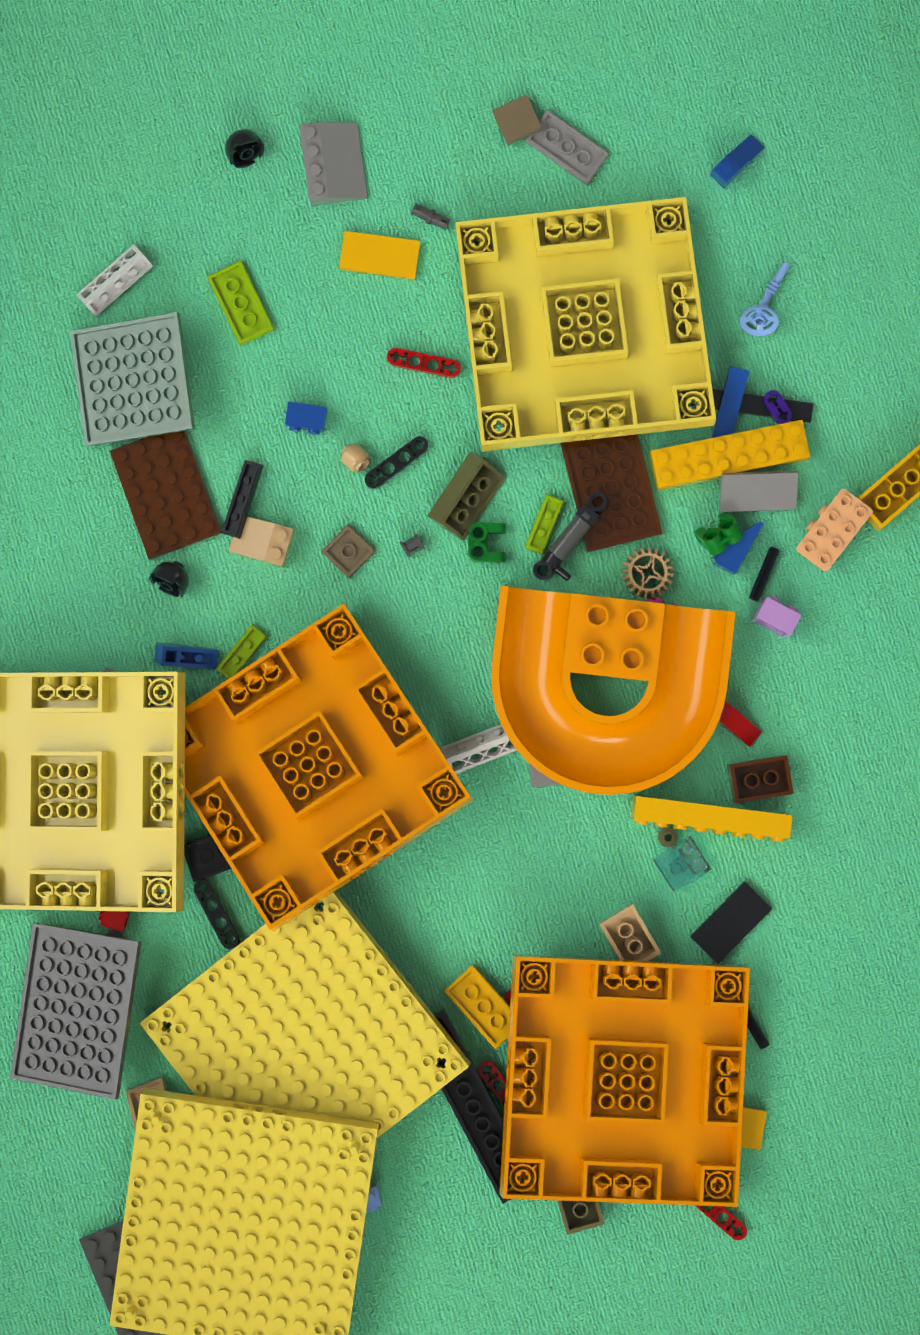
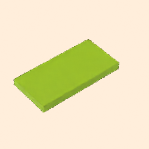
(240, 303)

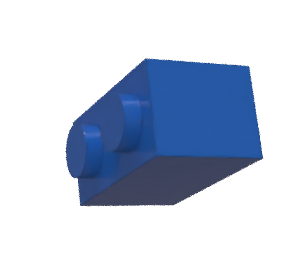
(306, 417)

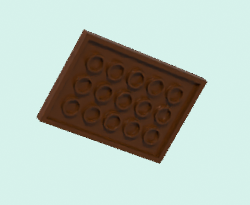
(618, 471)
(165, 493)

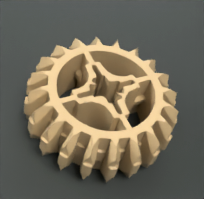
(638, 569)

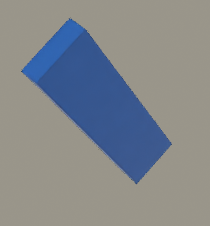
(730, 402)

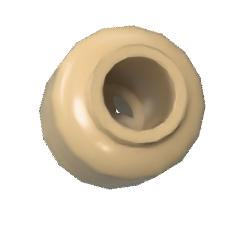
(355, 458)

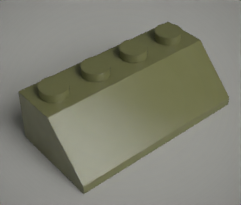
(466, 496)

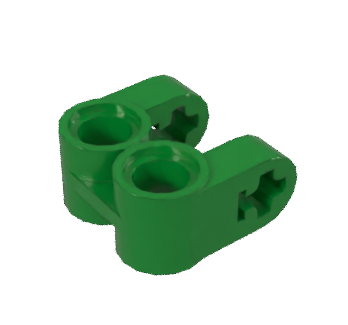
(716, 539)
(473, 542)

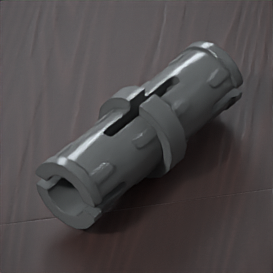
(430, 216)

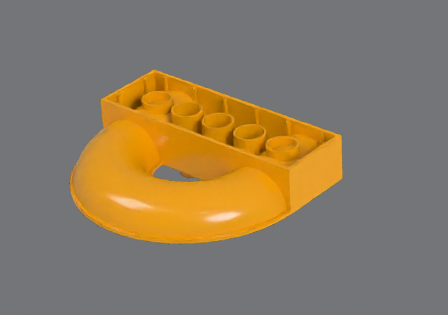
(670, 646)

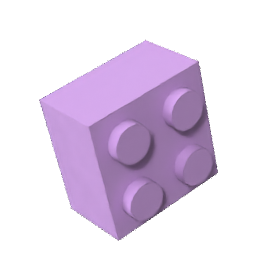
(776, 616)

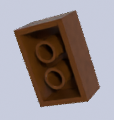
(760, 779)

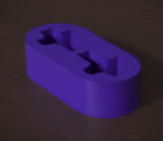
(781, 404)

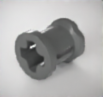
(412, 545)

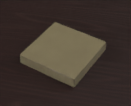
(517, 120)
(348, 551)

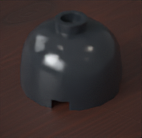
(243, 148)
(171, 578)

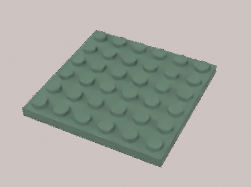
(132, 379)

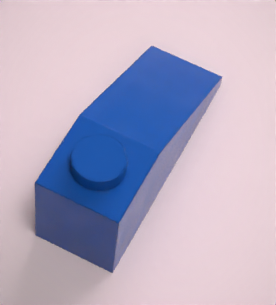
(736, 161)
(734, 554)
(185, 656)

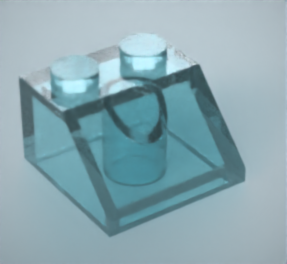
(682, 864)

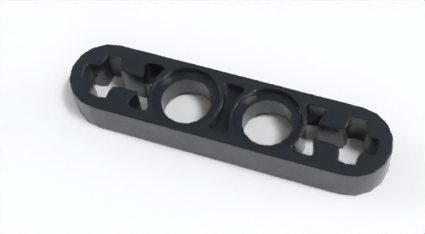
(394, 460)
(213, 915)

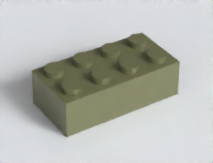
(580, 1215)

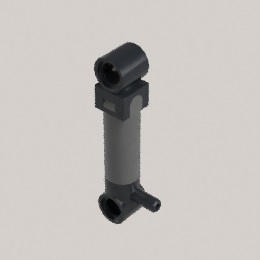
(585, 518)

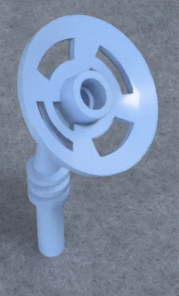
(759, 313)

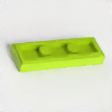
(544, 524)
(241, 652)

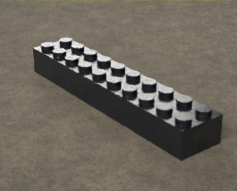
(475, 1110)

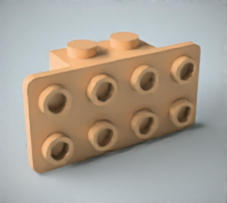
(833, 529)

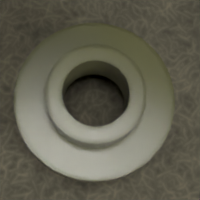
(663, 842)

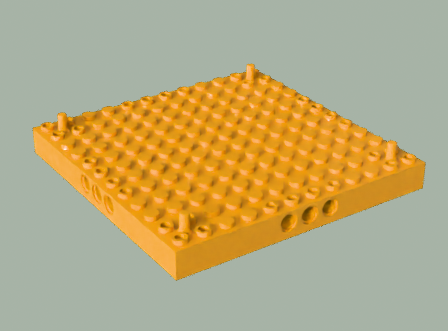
(313, 768)
(624, 1081)

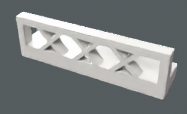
(116, 281)
(478, 744)

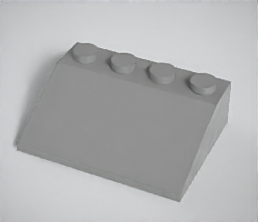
(333, 162)

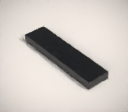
(242, 499)

